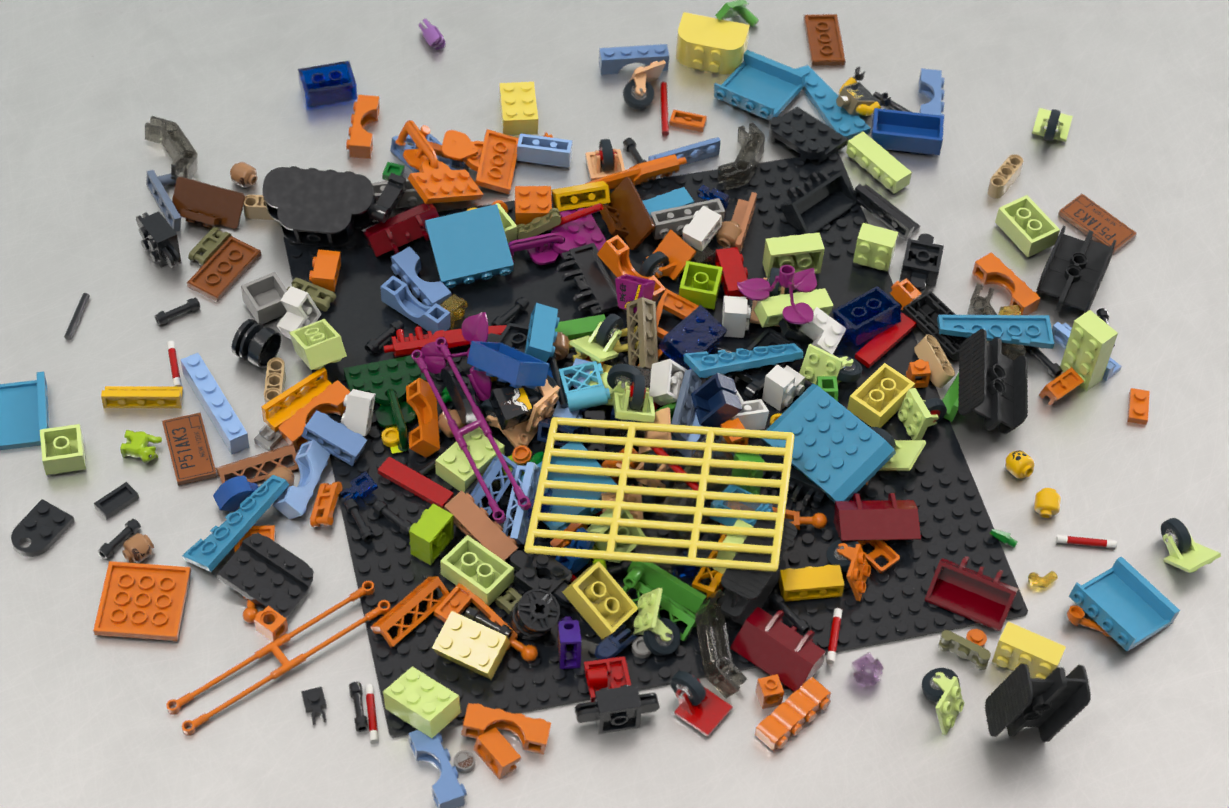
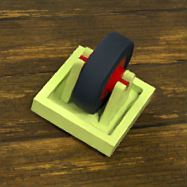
(634, 402)
(919, 413)

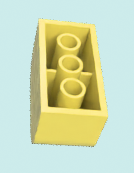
(711, 43)

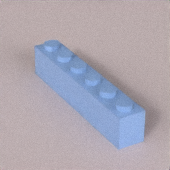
(215, 403)

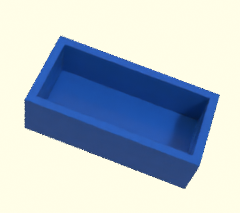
(908, 131)
(508, 364)

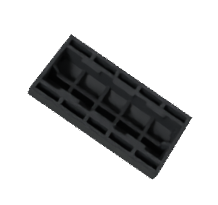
(925, 314)

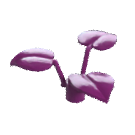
(802, 281)
(473, 329)

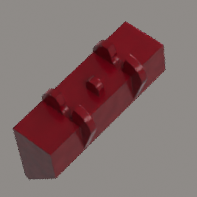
(400, 229)
(877, 519)
(971, 593)
(778, 648)

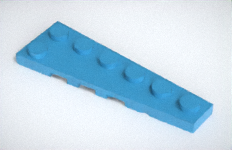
(825, 102)
(1013, 329)
(724, 362)
(218, 544)

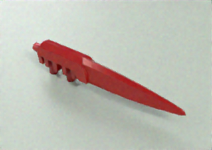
(404, 346)

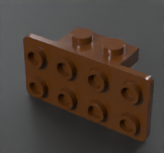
(207, 203)
(627, 215)

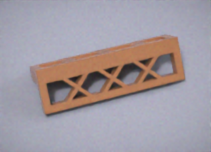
(743, 215)
(256, 460)

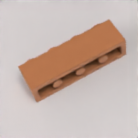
(476, 524)

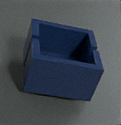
(716, 401)

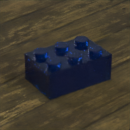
(327, 84)
(867, 315)
(694, 334)

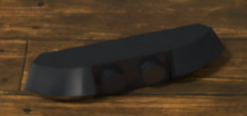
(457, 394)

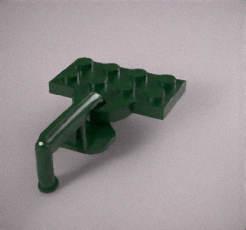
(389, 383)

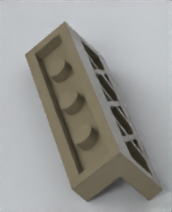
(645, 333)

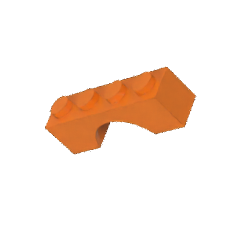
(366, 111)
(616, 257)
(992, 271)
(328, 401)
(425, 437)
(530, 731)

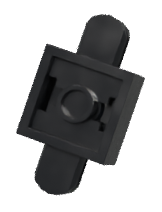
(159, 239)
(922, 262)
(515, 337)
(533, 574)
(617, 708)

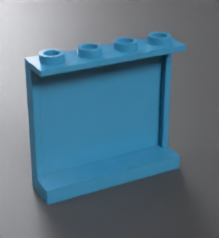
(761, 86)
(469, 246)
(23, 413)
(591, 495)
(1125, 604)

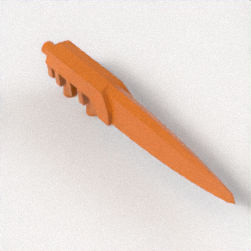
(645, 171)

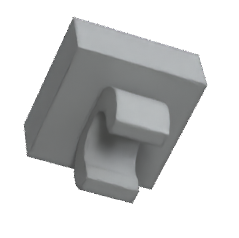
(267, 438)

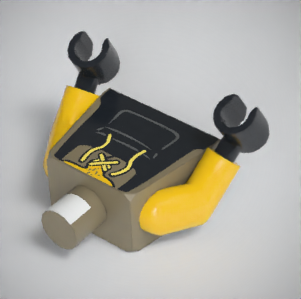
(857, 98)

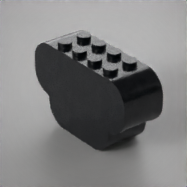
(318, 204)

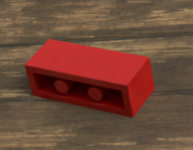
(732, 270)

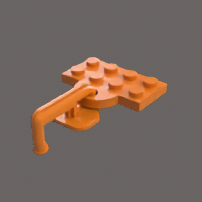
(491, 159)
(435, 179)

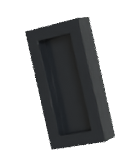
(116, 500)

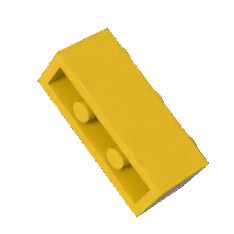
(580, 196)
(811, 582)

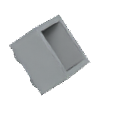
(264, 298)

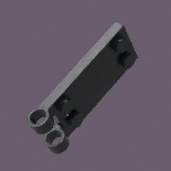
(756, 376)

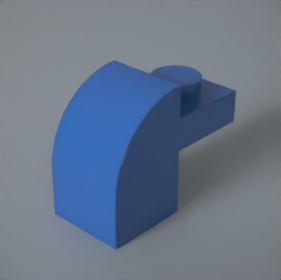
(233, 493)
(575, 564)

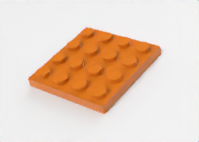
(142, 601)

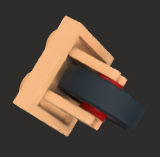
(604, 161)

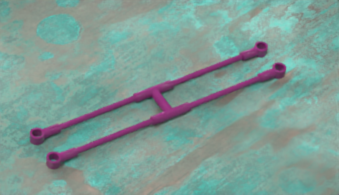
(459, 433)

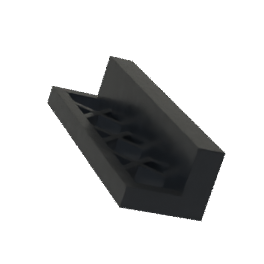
(885, 211)

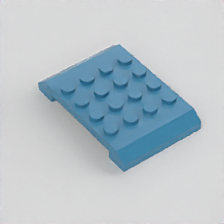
(831, 444)

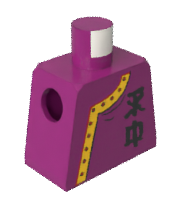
(632, 288)

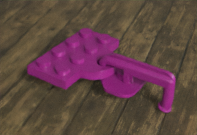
(547, 247)

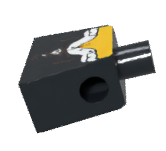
(511, 406)

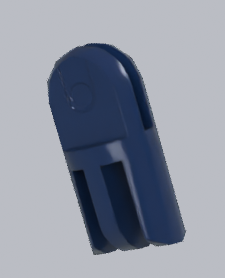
(612, 646)

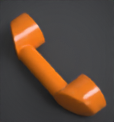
(1076, 617)

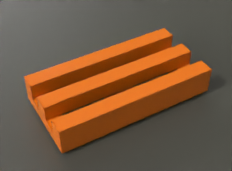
(687, 120)

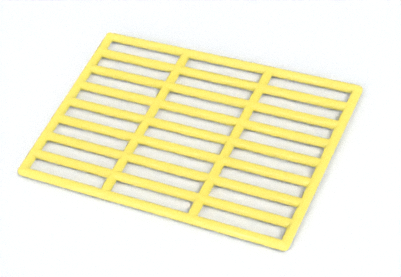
(698, 511)

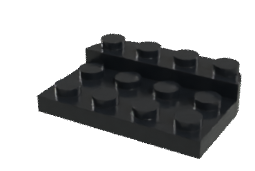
(806, 135)
(268, 574)

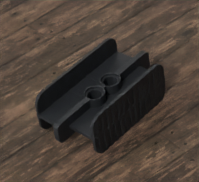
(1075, 270)
(992, 383)
(751, 588)
(1037, 702)

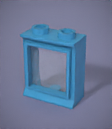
(734, 505)

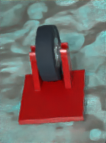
(698, 704)

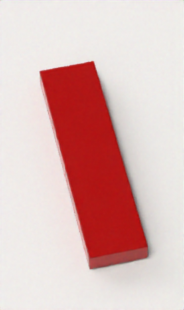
(885, 341)
(415, 482)

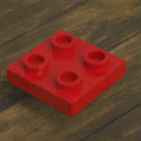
(606, 674)

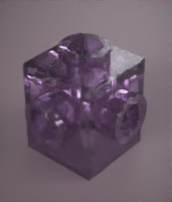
(864, 663)

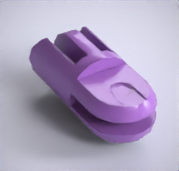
(432, 35)

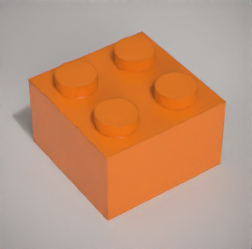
(531, 203)

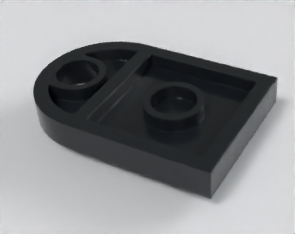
(40, 528)

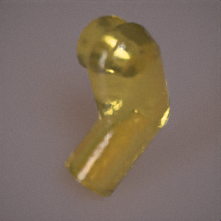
(1042, 582)

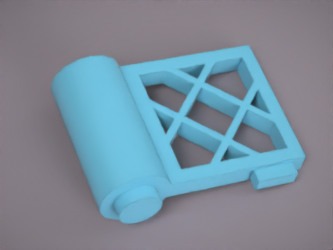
(585, 395)

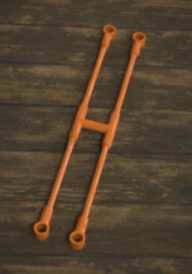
(274, 648)

